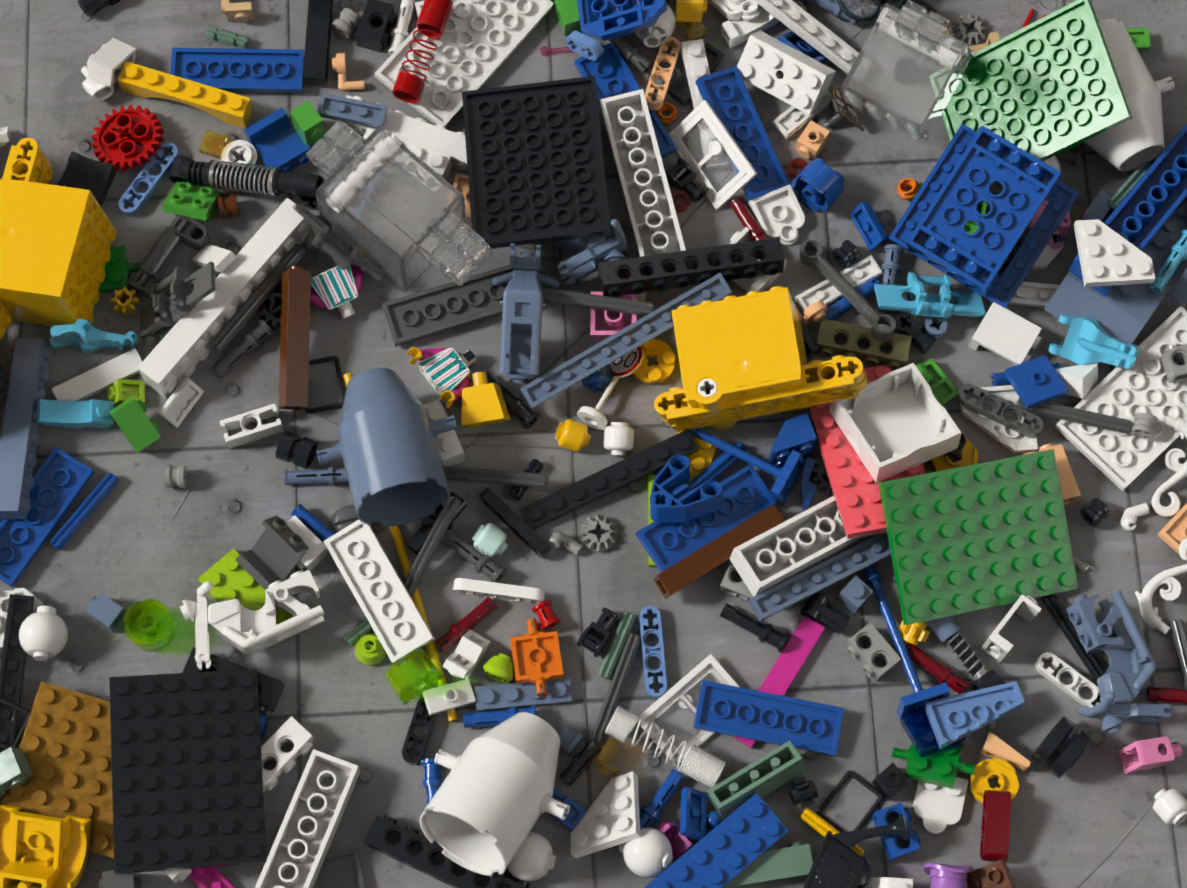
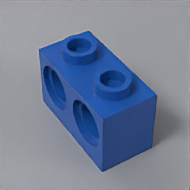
(889, 841)

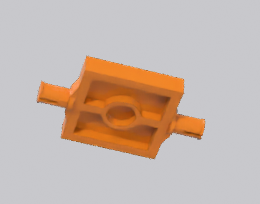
(536, 657)

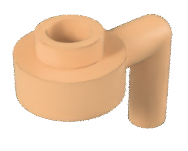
(340, 65)
(814, 312)

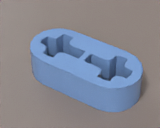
(584, 45)

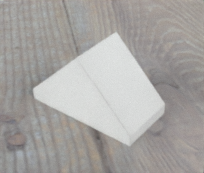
(1079, 379)

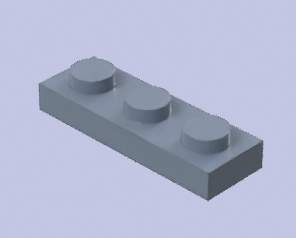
(352, 110)

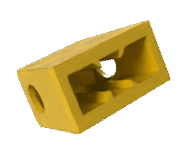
(483, 403)

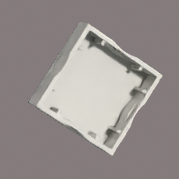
(896, 423)

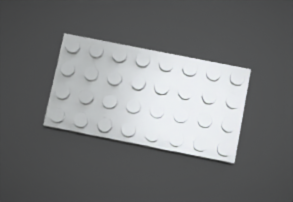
(470, 51)
(1129, 392)

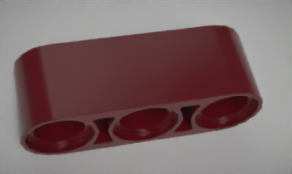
(995, 825)

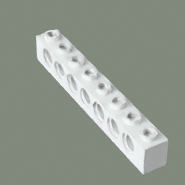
(289, 732)

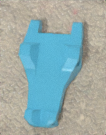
(88, 338)
(1090, 344)

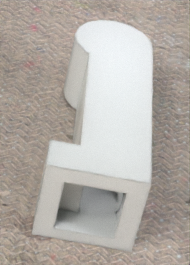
(740, 30)

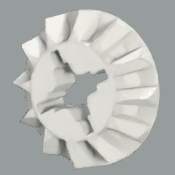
(238, 148)

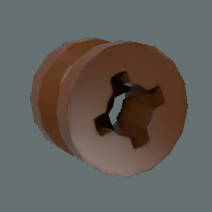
(228, 206)

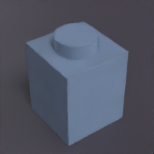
(855, 595)
(105, 611)

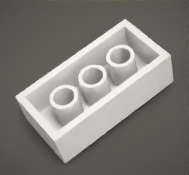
(785, 72)

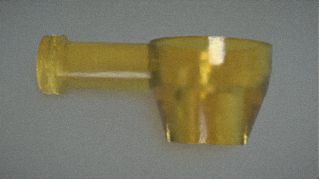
(693, 30)

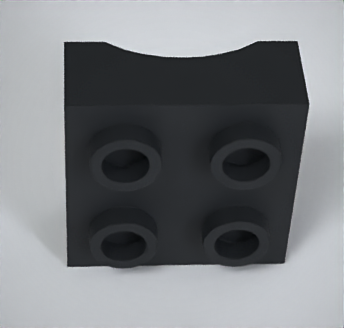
(88, 175)

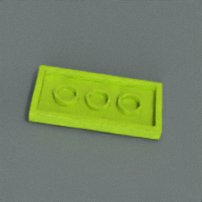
(234, 582)

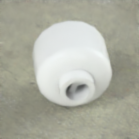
(618, 438)
(1170, 806)

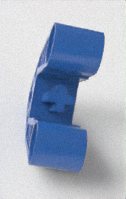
(672, 499)

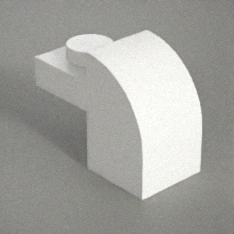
(467, 655)

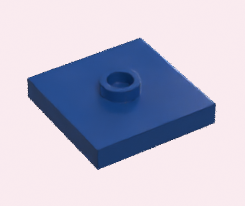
(1036, 382)

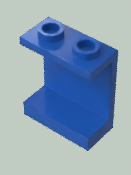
(278, 142)

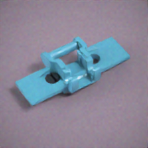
(916, 300)

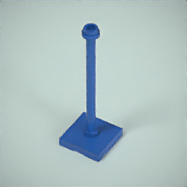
(785, 476)
(915, 701)

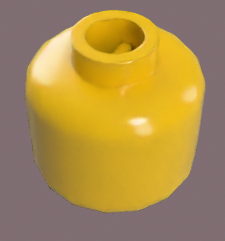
(572, 435)

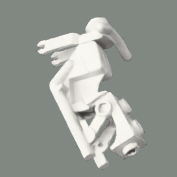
(249, 629)

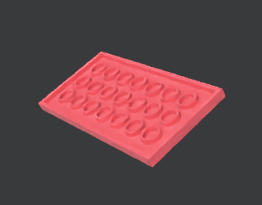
(851, 483)

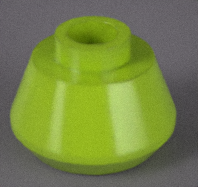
(375, 653)
(499, 668)

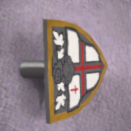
(842, 109)

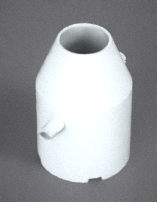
(1143, 135)
(495, 794)

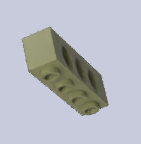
(852, 335)

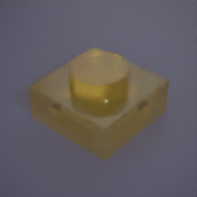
(213, 144)

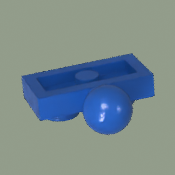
(693, 814)

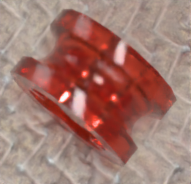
(790, 170)
(686, 198)

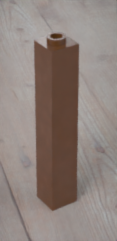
(294, 339)
(716, 552)

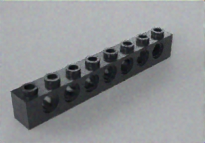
(629, 277)
(378, 839)

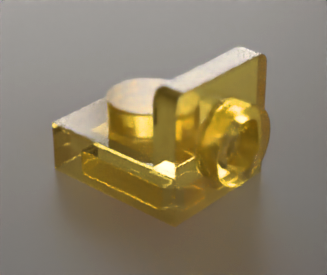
(608, 753)

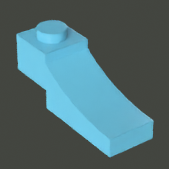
(75, 413)

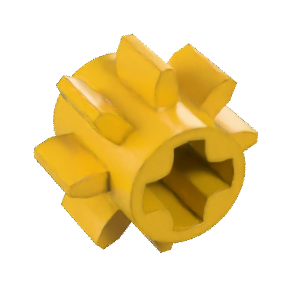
(120, 302)
(914, 632)

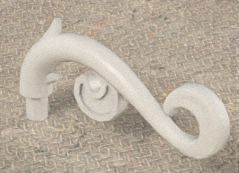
(1173, 464)
(1174, 589)

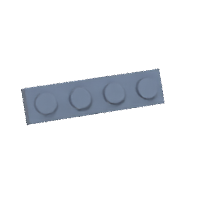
(521, 695)

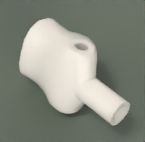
(95, 88)

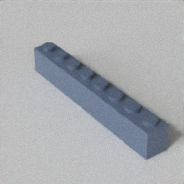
(20, 426)

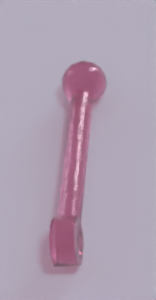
(545, 50)

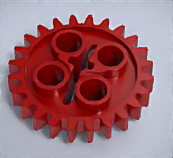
(137, 123)

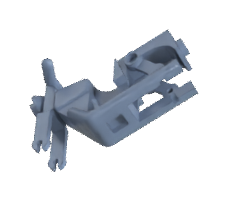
(591, 252)
(522, 315)
(1129, 663)

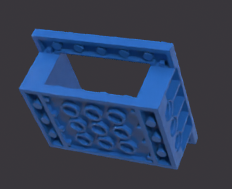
(949, 199)

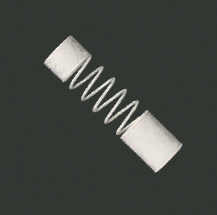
(697, 762)

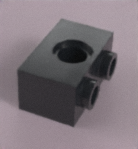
(375, 13)

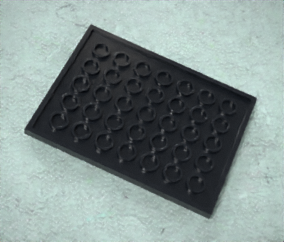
(536, 162)
(186, 771)

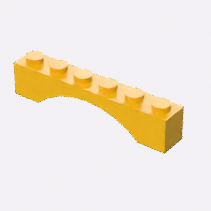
(156, 84)

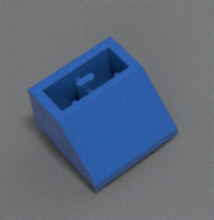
(794, 435)

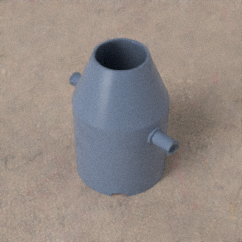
(389, 450)

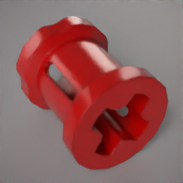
(542, 608)

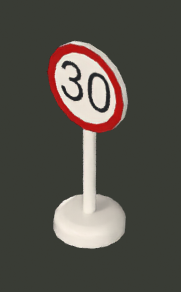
(620, 368)

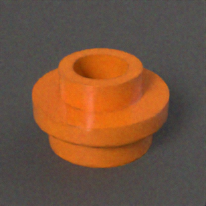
(670, 108)
(905, 184)

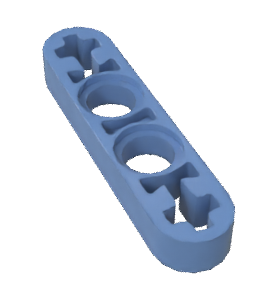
(145, 177)
(653, 652)

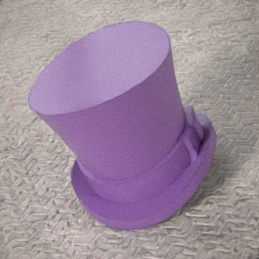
(947, 875)

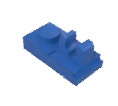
(869, 226)

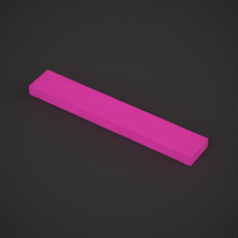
(790, 662)

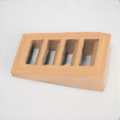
(996, 748)

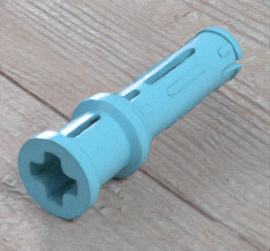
(1177, 254)

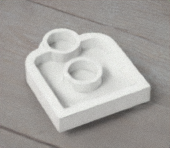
(737, 9)
(779, 214)
(939, 805)

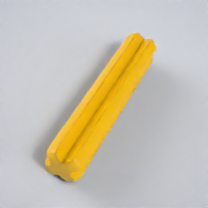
(823, 826)

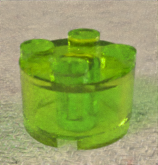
(148, 612)
(413, 676)

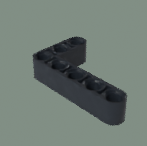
(317, 42)

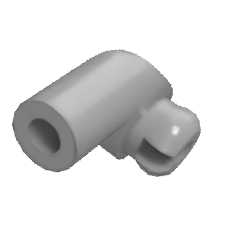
(559, 538)

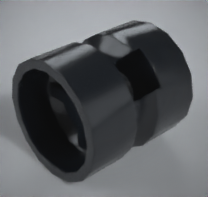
(296, 449)

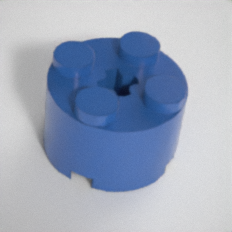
(818, 185)

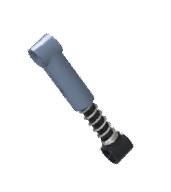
(948, 629)

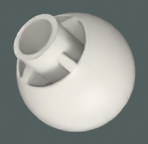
(661, 31)
(43, 634)
(648, 854)
(532, 858)

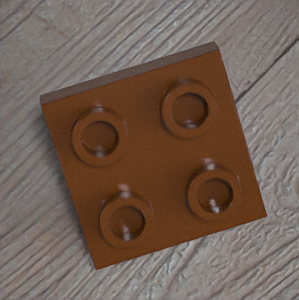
(991, 876)

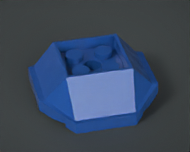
(618, 17)

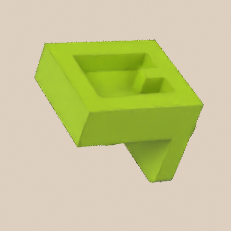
(124, 389)

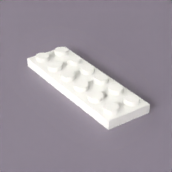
(379, 590)

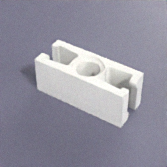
(245, 419)

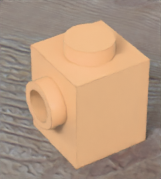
(812, 141)

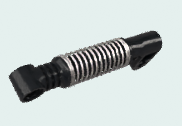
(269, 180)

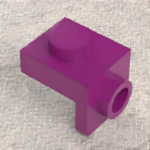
(679, 843)

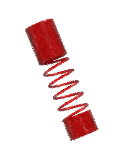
(430, 23)

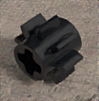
(803, 792)

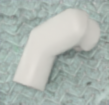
(1131, 514)

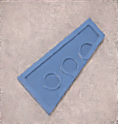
(967, 712)

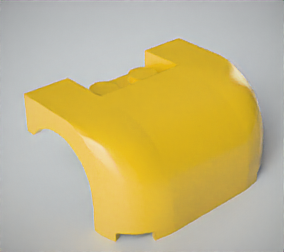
(42, 849)

